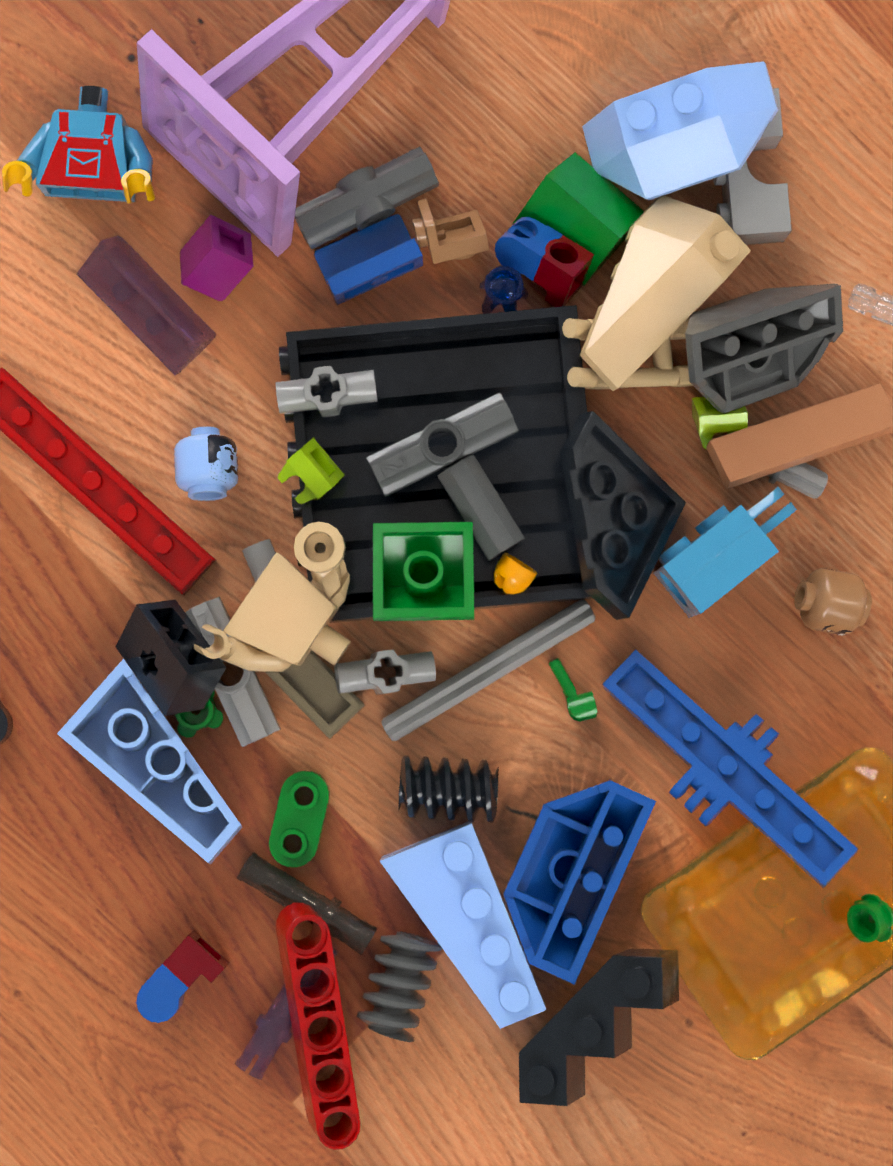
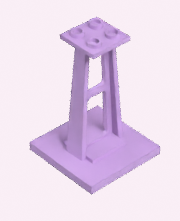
(221, 147)

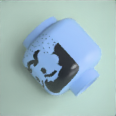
(206, 464)

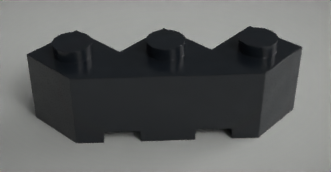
(595, 1024)

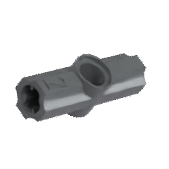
(365, 197)
(472, 430)

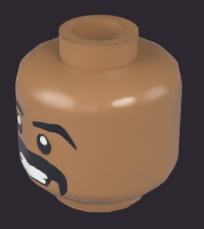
(833, 601)

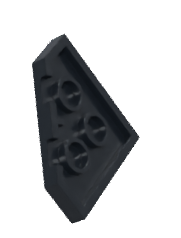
(617, 513)

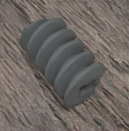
(399, 984)

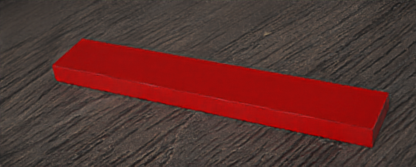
(100, 487)

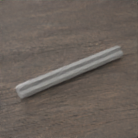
(488, 670)

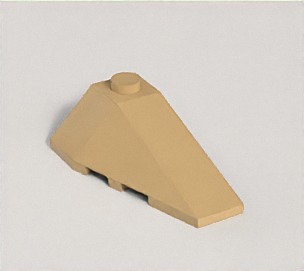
(665, 274)

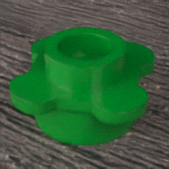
(208, 717)

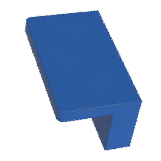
(368, 258)

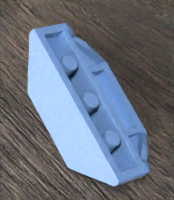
(682, 129)

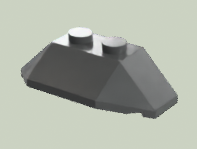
(761, 342)

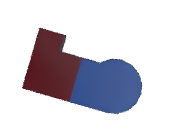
(545, 258)
(165, 989)

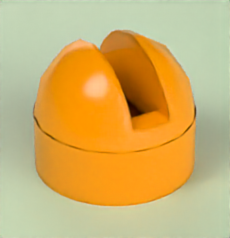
(513, 574)

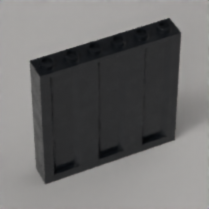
(426, 375)

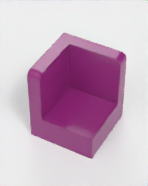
(216, 258)

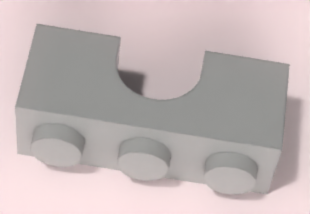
(752, 208)

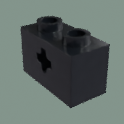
(163, 657)

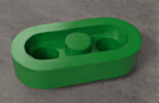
(299, 819)

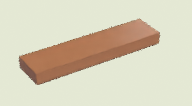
(802, 436)

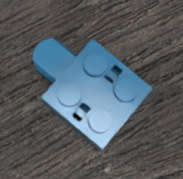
(722, 555)

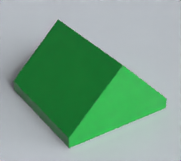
(583, 209)
(423, 571)

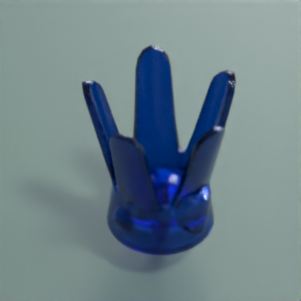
(503, 288)

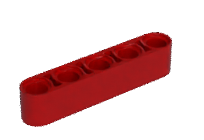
(330, 1044)

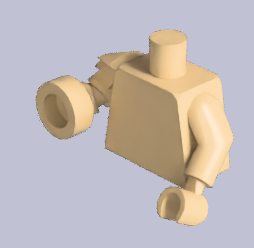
(287, 612)

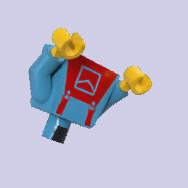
(84, 155)

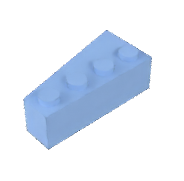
(143, 755)
(463, 909)

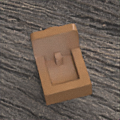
(450, 237)

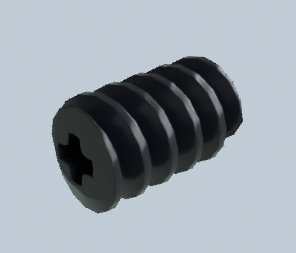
(448, 789)

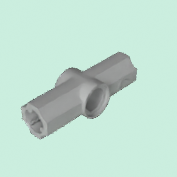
(246, 701)

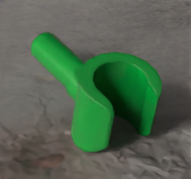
(580, 706)

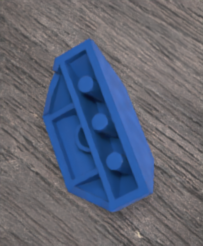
(573, 873)

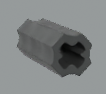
(481, 504)

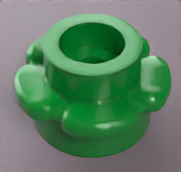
(870, 919)

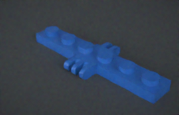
(729, 769)

